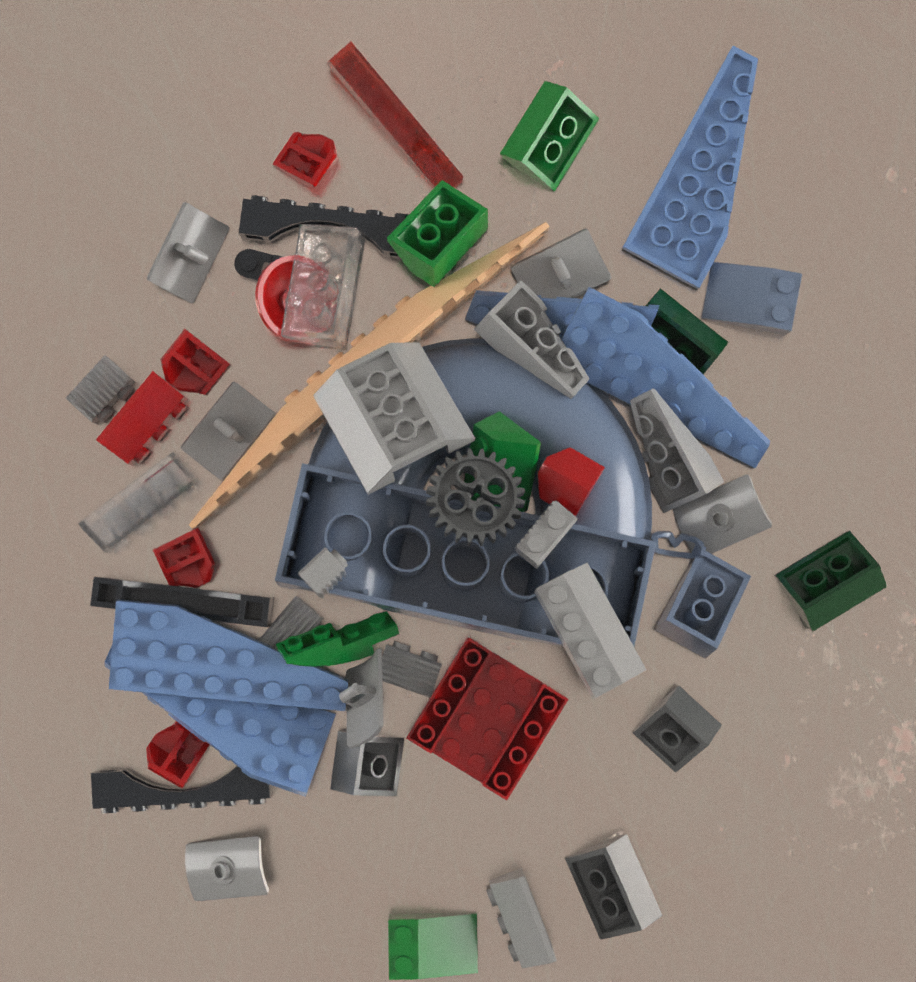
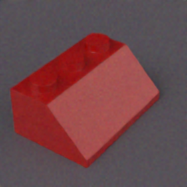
(143, 419)

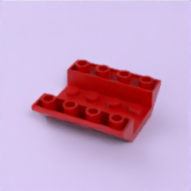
(487, 718)

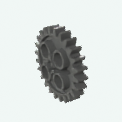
(486, 473)

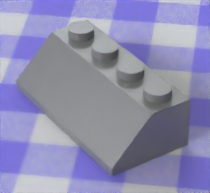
(589, 630)

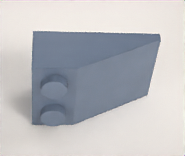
(752, 297)
(703, 604)

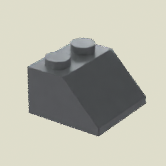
(677, 729)
(368, 768)

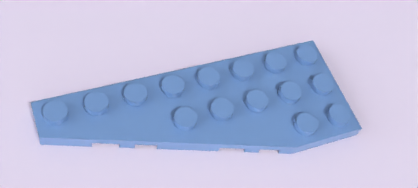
(694, 197)
(631, 358)
(188, 655)
(264, 740)

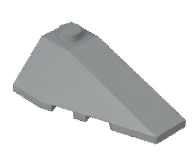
(526, 336)
(676, 460)

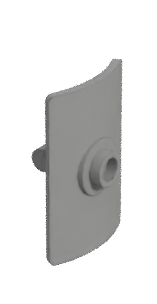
(188, 253)
(563, 268)
(228, 431)
(723, 515)
(364, 701)
(225, 869)

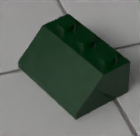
(686, 332)
(832, 580)

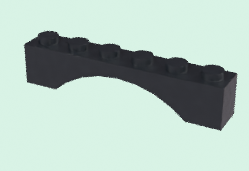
(269, 220)
(207, 603)
(123, 789)

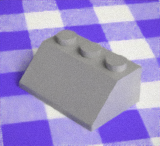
(521, 920)

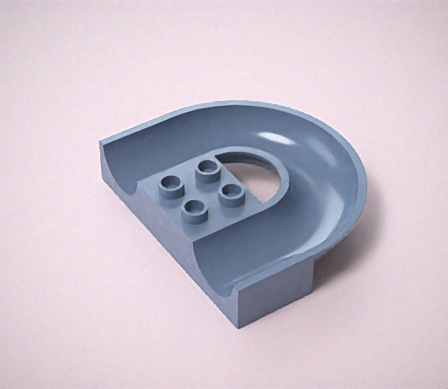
(416, 571)

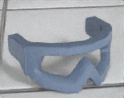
(698, 551)

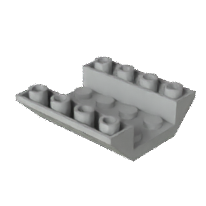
(390, 412)

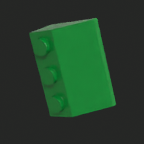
(549, 135)
(439, 232)
(511, 442)

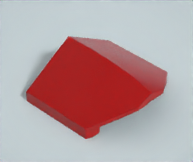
(306, 158)
(192, 364)
(568, 479)
(186, 560)
(175, 754)

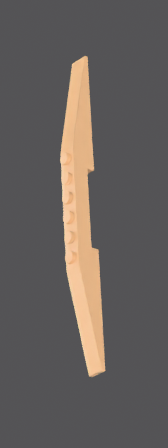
(409, 323)

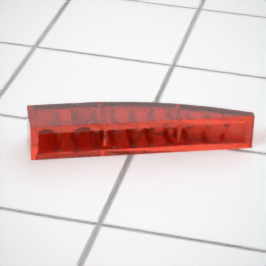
(392, 116)

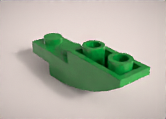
(332, 647)

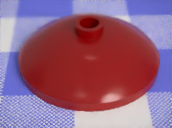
(271, 294)

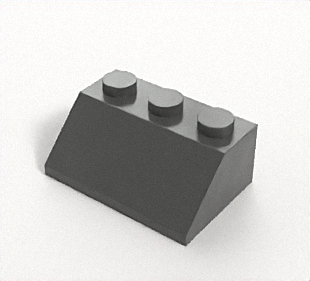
(614, 887)

